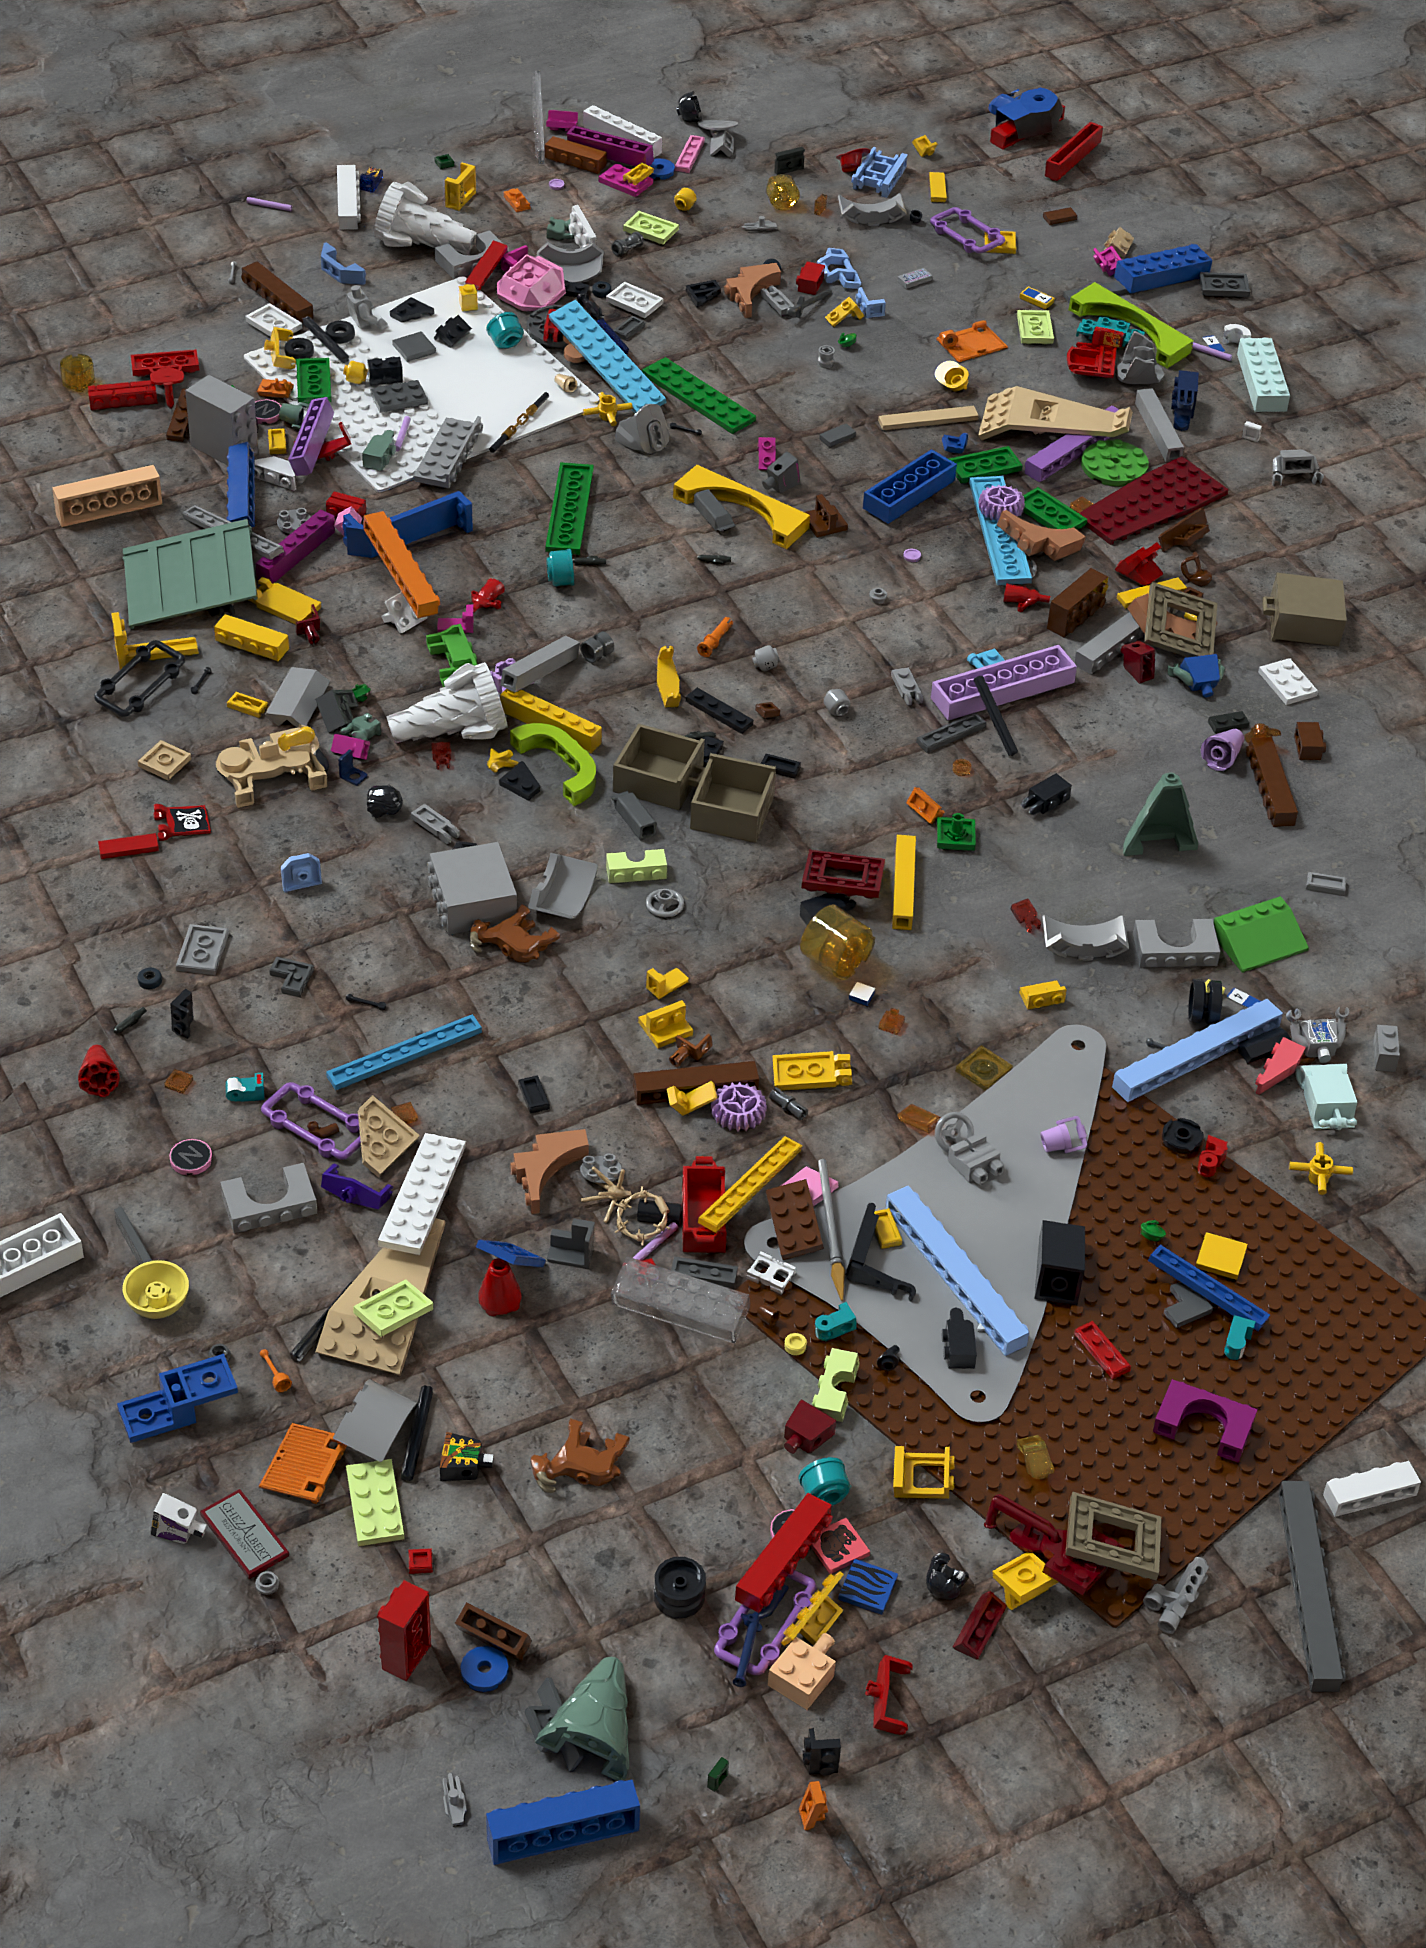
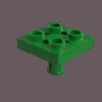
(956, 833)

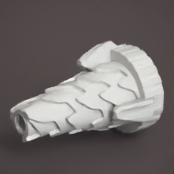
(407, 219)
(465, 704)

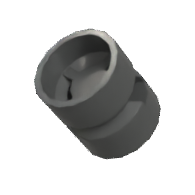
(597, 647)

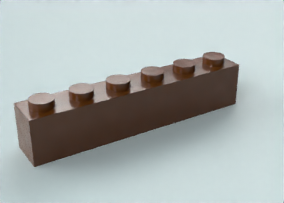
(276, 291)
(1272, 782)
(653, 1085)

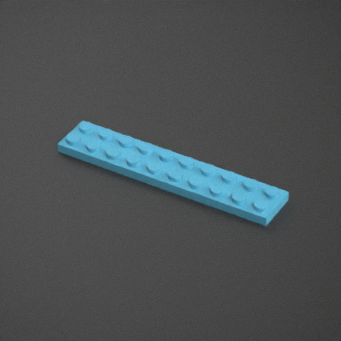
(606, 356)
(1006, 558)

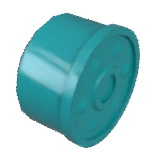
(505, 330)
(560, 568)
(825, 1480)

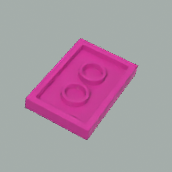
(614, 178)

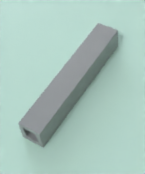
(1159, 424)
(540, 663)

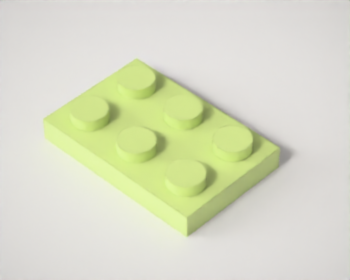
(651, 227)
(1035, 326)
(393, 1308)

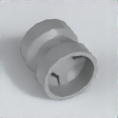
(825, 357)

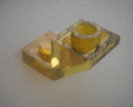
(1036, 1456)

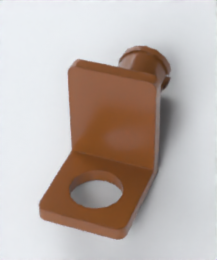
(688, 1049)

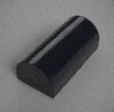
(650, 1212)

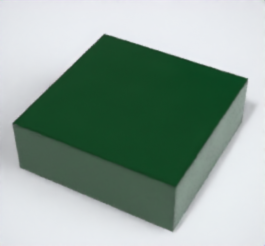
(444, 161)
(718, 1774)

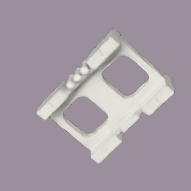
(767, 1277)

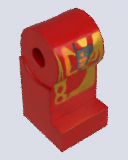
(1107, 337)

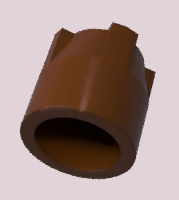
(768, 1314)

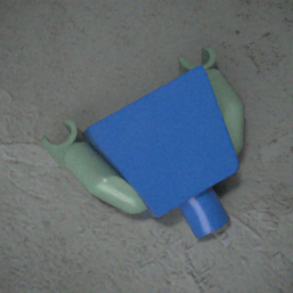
(1199, 673)

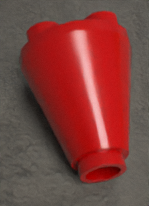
(98, 1072)
(499, 1289)

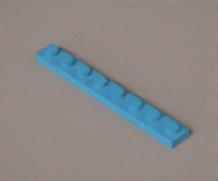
(403, 1052)

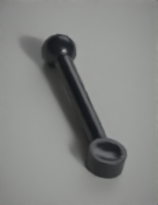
(673, 426)
(194, 690)
(381, 1005)

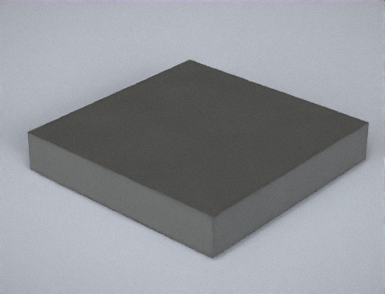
(414, 346)

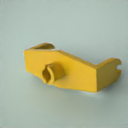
(273, 345)
(668, 678)

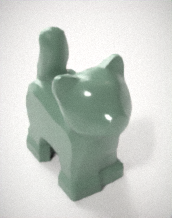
(557, 229)
(363, 728)

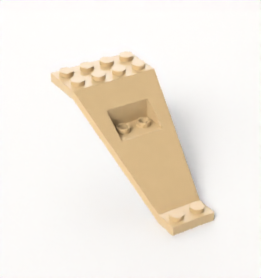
(1039, 412)
(354, 1341)

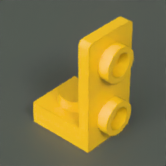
(843, 310)
(664, 984)
(692, 1100)

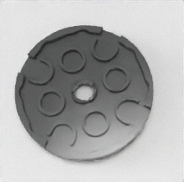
(536, 325)

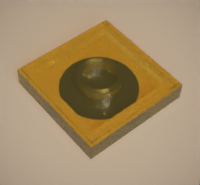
(983, 1068)

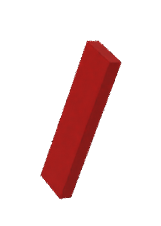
(486, 264)

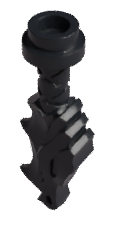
(592, 310)

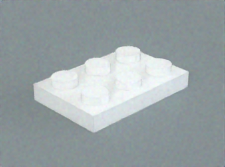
(580, 228)
(634, 300)
(269, 317)
(1288, 681)

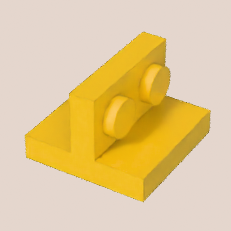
(666, 1024)
(1023, 1579)

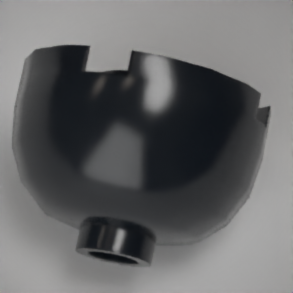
(689, 107)

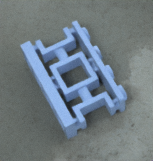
(884, 182)

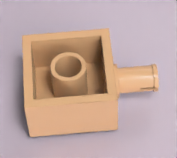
(803, 1670)

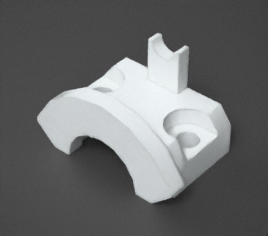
(1234, 333)

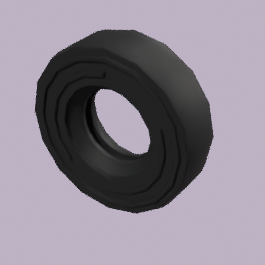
(341, 325)
(295, 343)

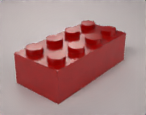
(404, 1630)

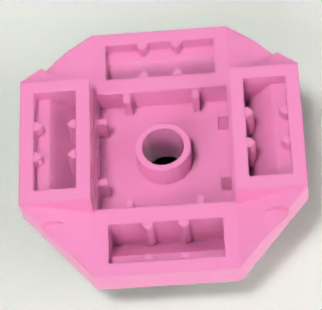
(532, 284)

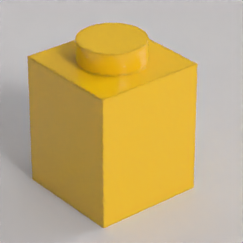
(468, 297)

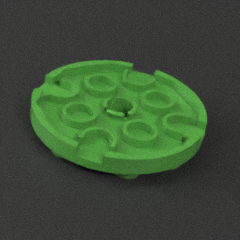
(1099, 464)

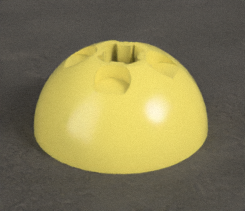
(156, 1289)

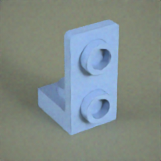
(871, 308)

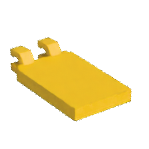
(284, 601)
(811, 1070)

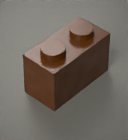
(1309, 741)

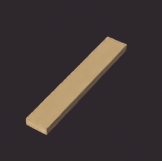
(927, 418)

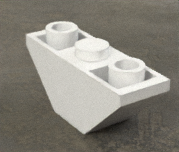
(276, 472)

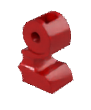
(1212, 1156)

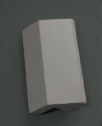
(297, 696)

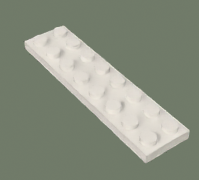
(421, 1194)

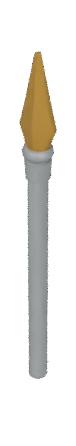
(836, 1262)

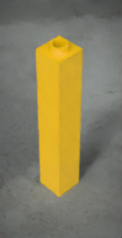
(904, 882)

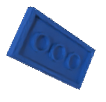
(511, 1253)

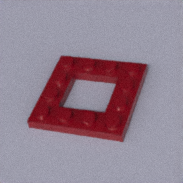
(815, 880)

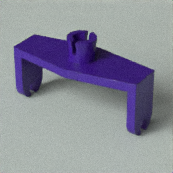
(353, 1190)

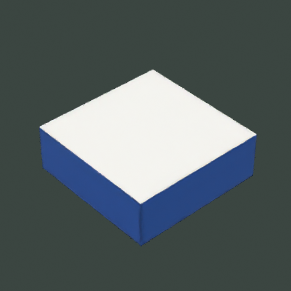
(862, 993)

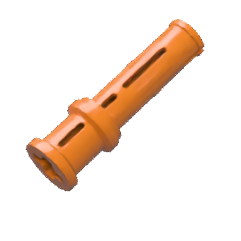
(711, 640)

